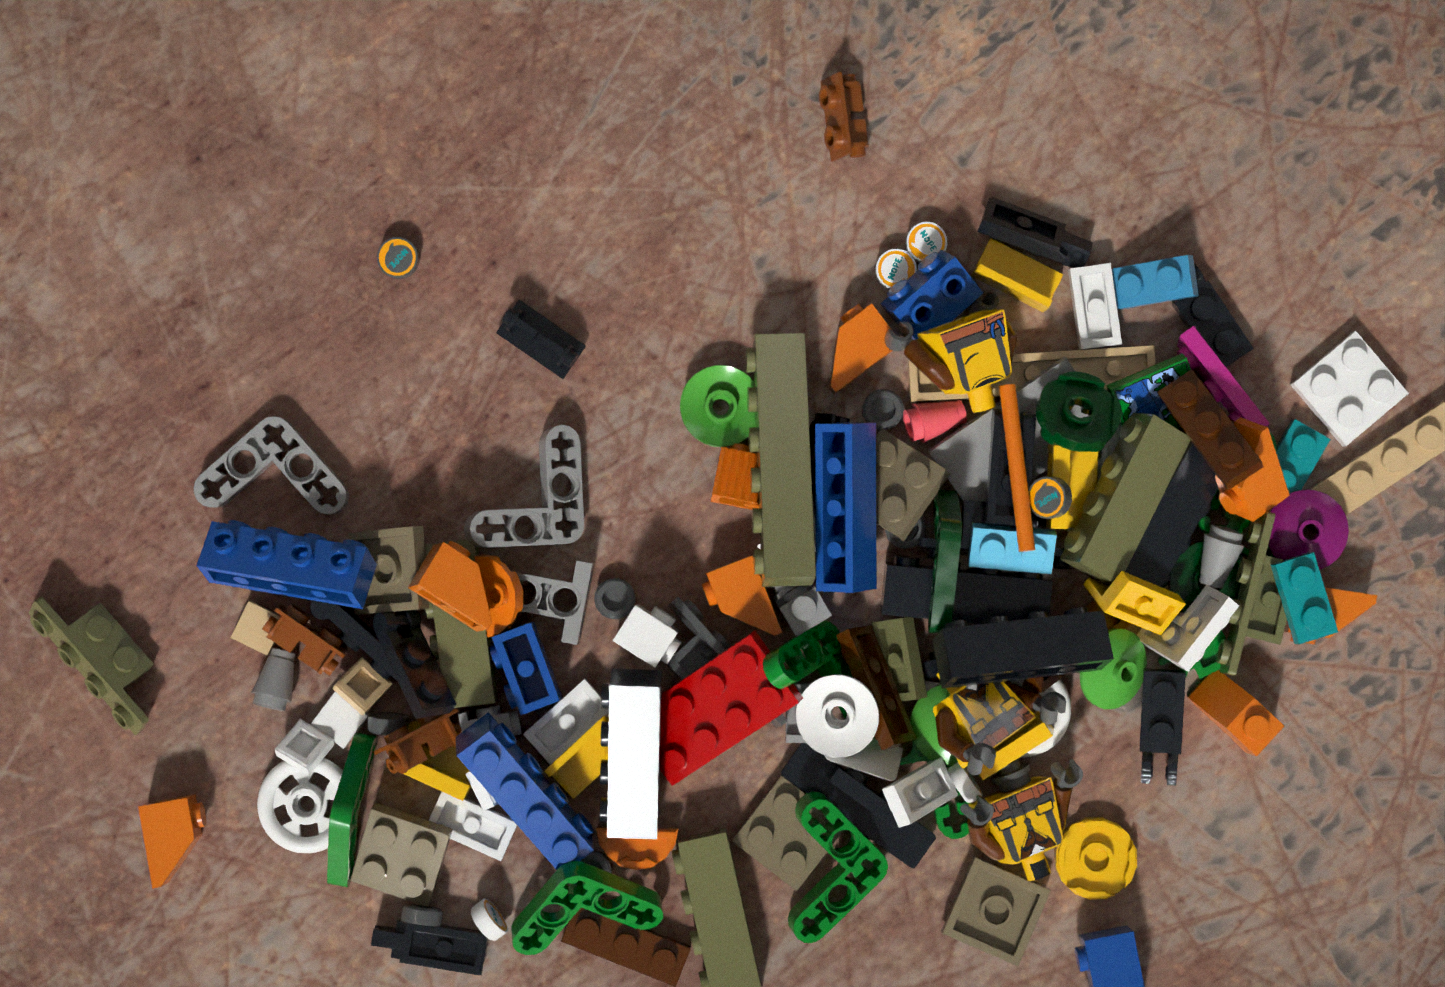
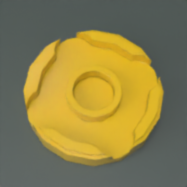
(1095, 858)

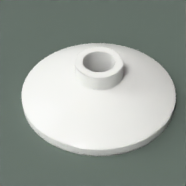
(823, 730)

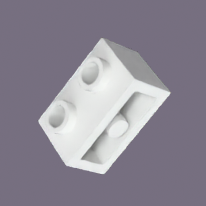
(649, 635)

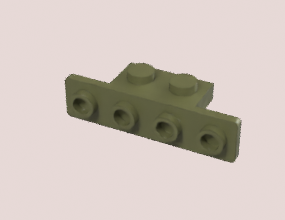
(1259, 602)
(101, 654)

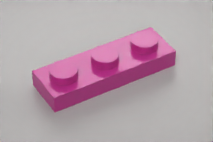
(1218, 378)

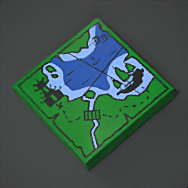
(1139, 391)

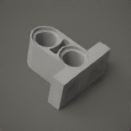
(545, 604)

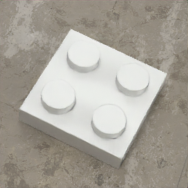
(1349, 388)

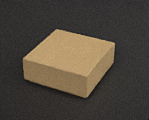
(250, 625)
(361, 686)

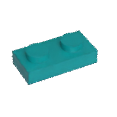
(1299, 453)
(1304, 598)

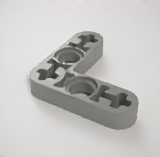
(265, 456)
(545, 517)

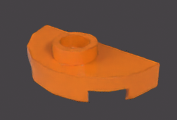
(502, 592)
(638, 853)

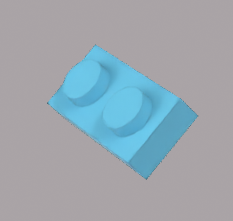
(998, 549)

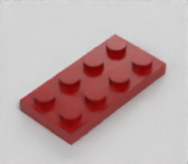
(719, 707)

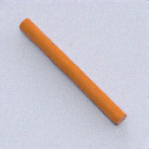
(1017, 468)

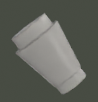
(1219, 554)
(275, 681)

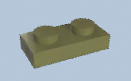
(901, 651)

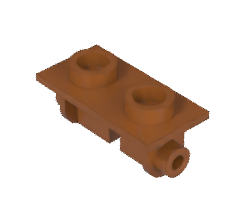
(839, 98)
(294, 627)
(405, 746)

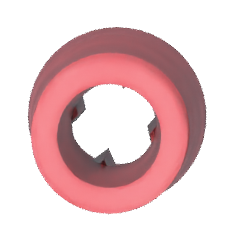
(932, 419)

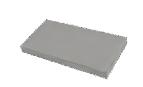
(968, 448)

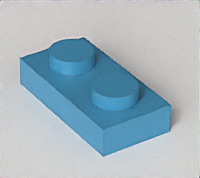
(1155, 282)

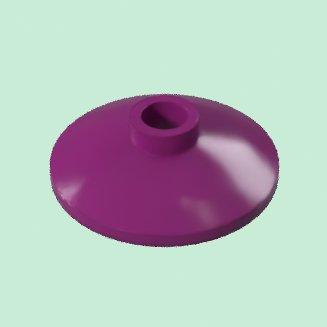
(1307, 508)

